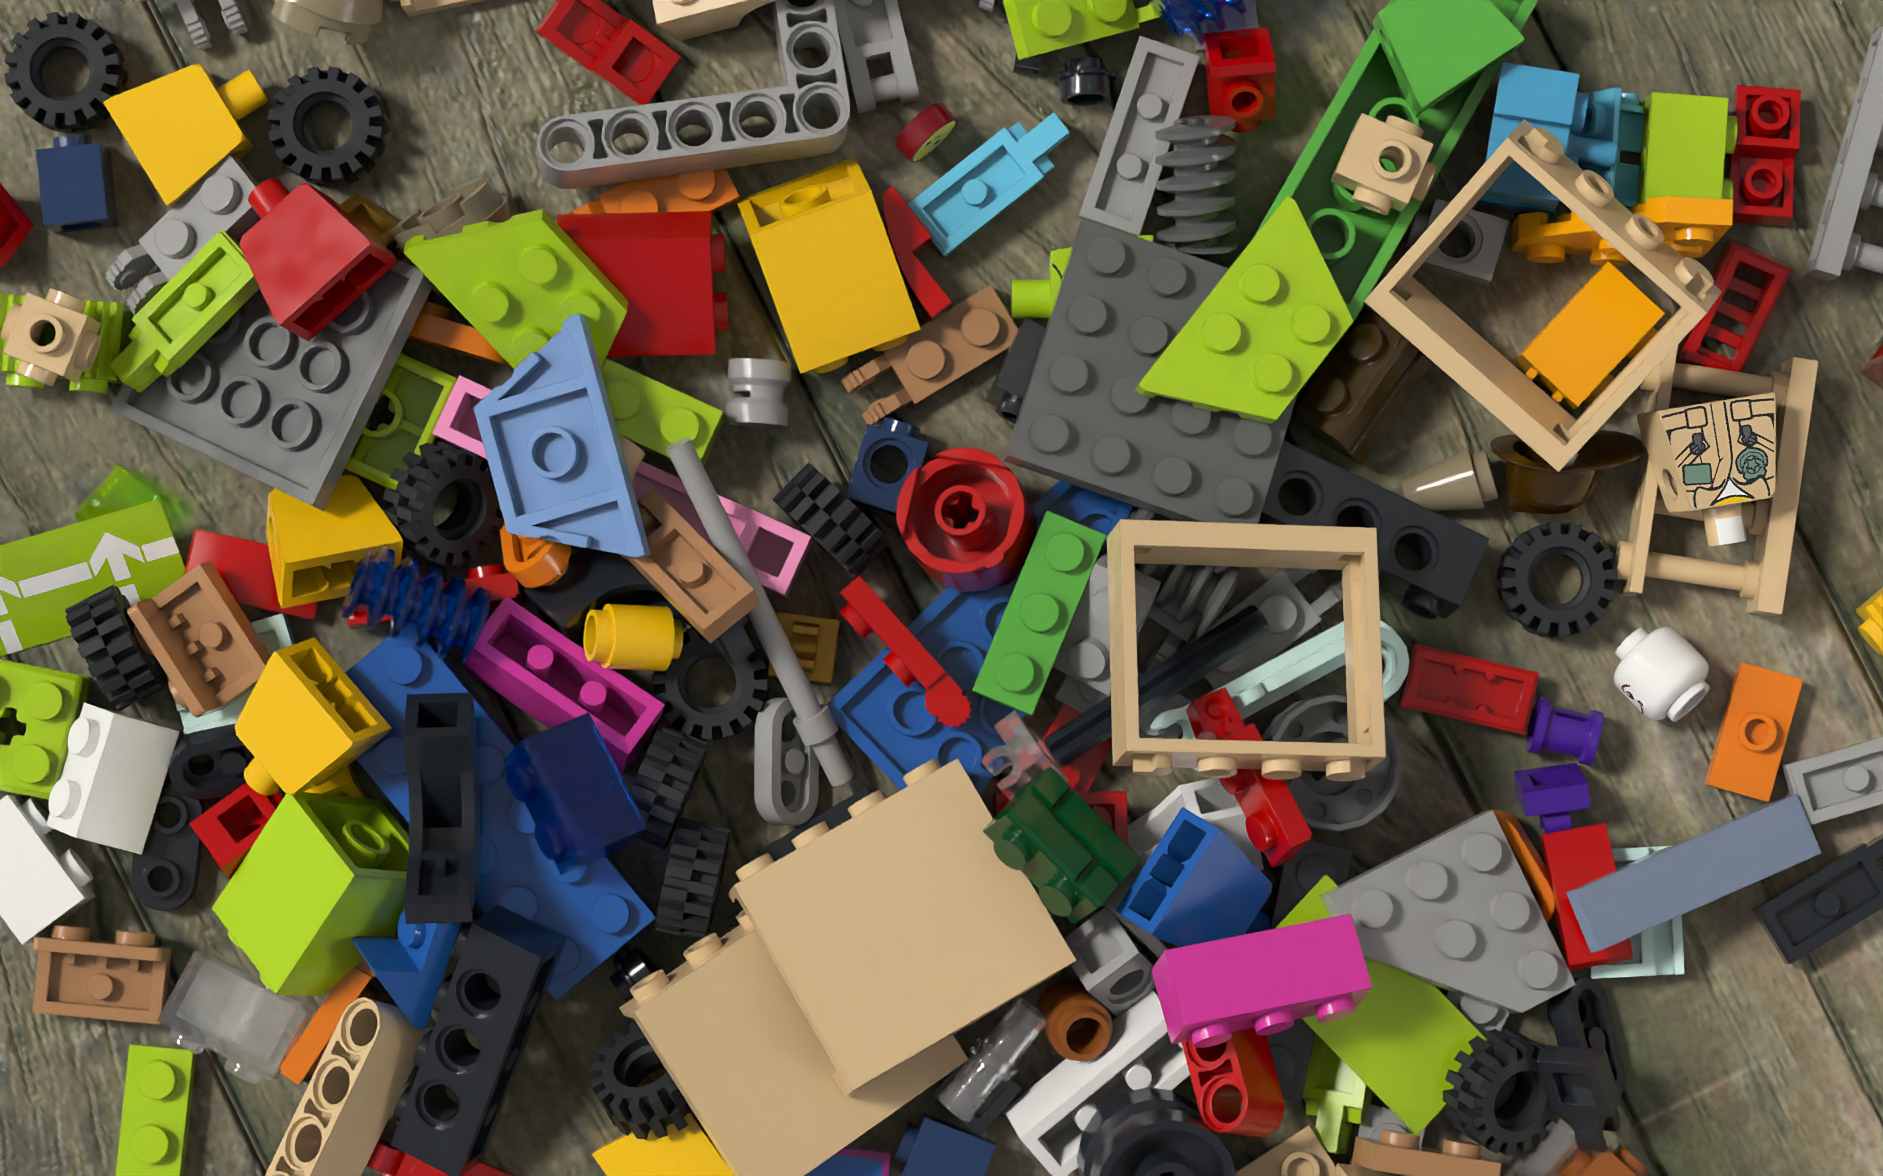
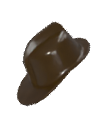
(1541, 489)

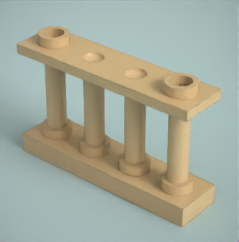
(1770, 518)

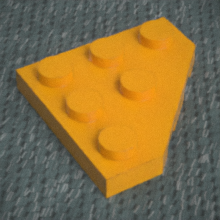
(1687, 225)

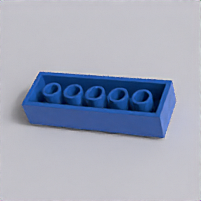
(589, 906)

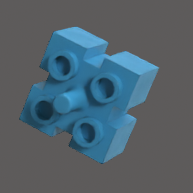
(1548, 101)

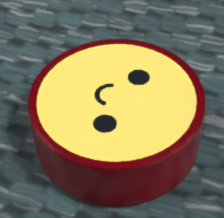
(926, 132)

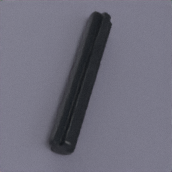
(1161, 682)

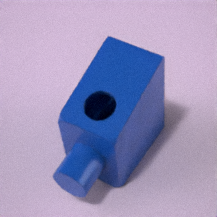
(1197, 887)

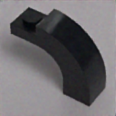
(608, 578)
(442, 808)

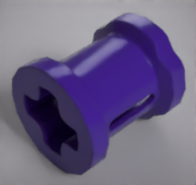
(1564, 731)

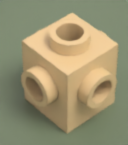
(1361, 170)
(73, 346)

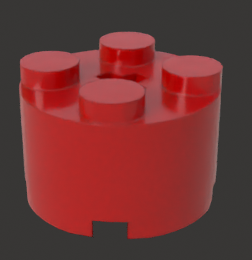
(946, 492)

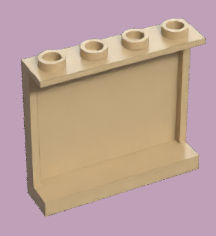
(900, 923)
(755, 1062)

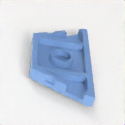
(560, 450)

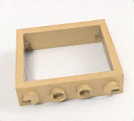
(1478, 364)
(1250, 546)

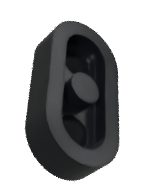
(217, 776)
(173, 848)
(1585, 1021)

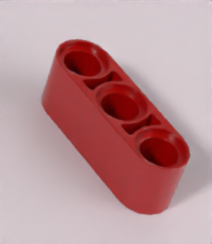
(1237, 1074)

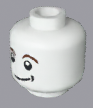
(1661, 673)

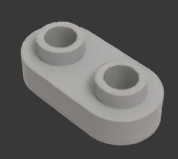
(783, 767)

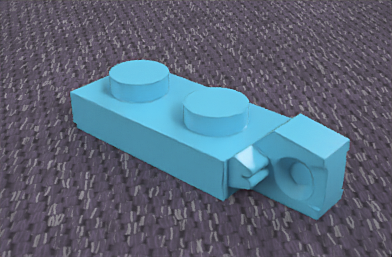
(987, 182)

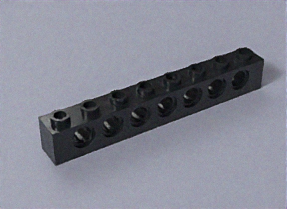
(1444, 547)

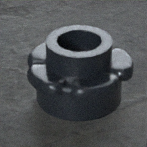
(1084, 82)
(631, 970)

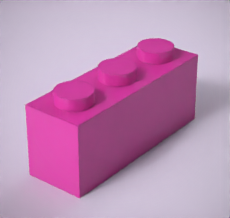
(557, 683)
(1261, 981)

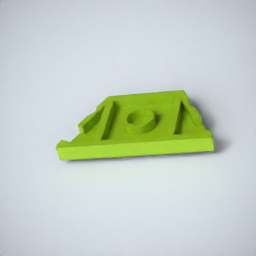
(520, 283)
(1257, 327)

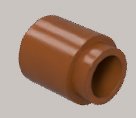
(1077, 1020)

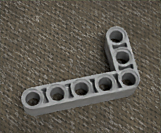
(718, 114)

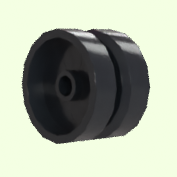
(1151, 1136)

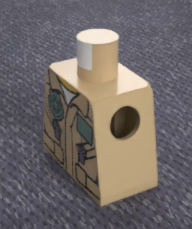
(1714, 459)

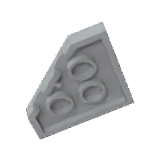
(1457, 918)

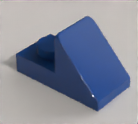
(411, 964)

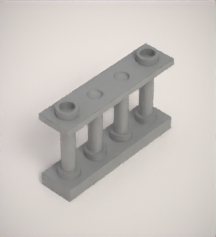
(1852, 181)

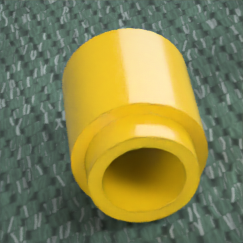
(632, 637)

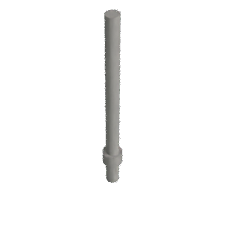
(813, 719)

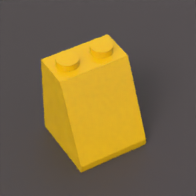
(829, 266)

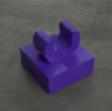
(1552, 794)

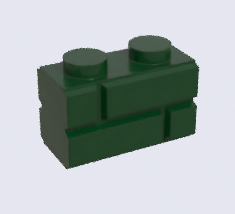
(1061, 846)

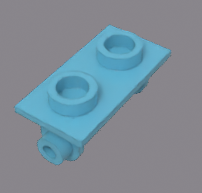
(1616, 119)

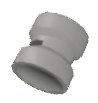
(758, 393)

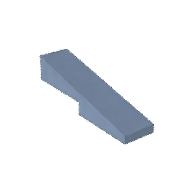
(1693, 872)

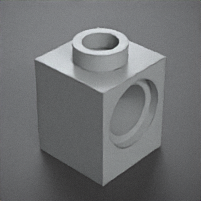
(1485, 239)
(1111, 962)

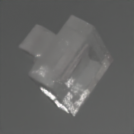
(1023, 751)

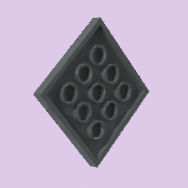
(280, 402)
(1089, 425)

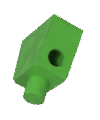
(1442, 45)

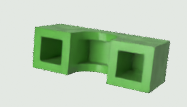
(1038, 613)

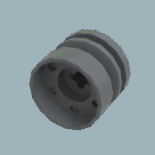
(1325, 802)

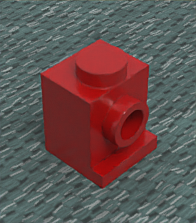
(1241, 76)
(234, 825)

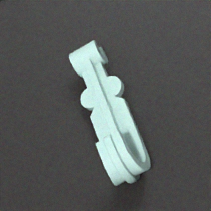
(1295, 670)

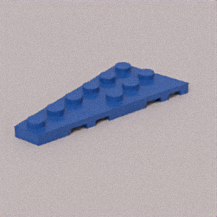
(957, 632)

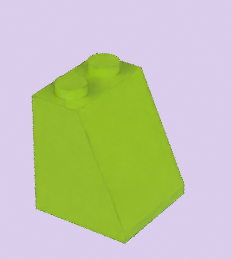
(311, 885)

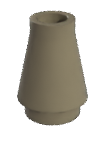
(1454, 484)

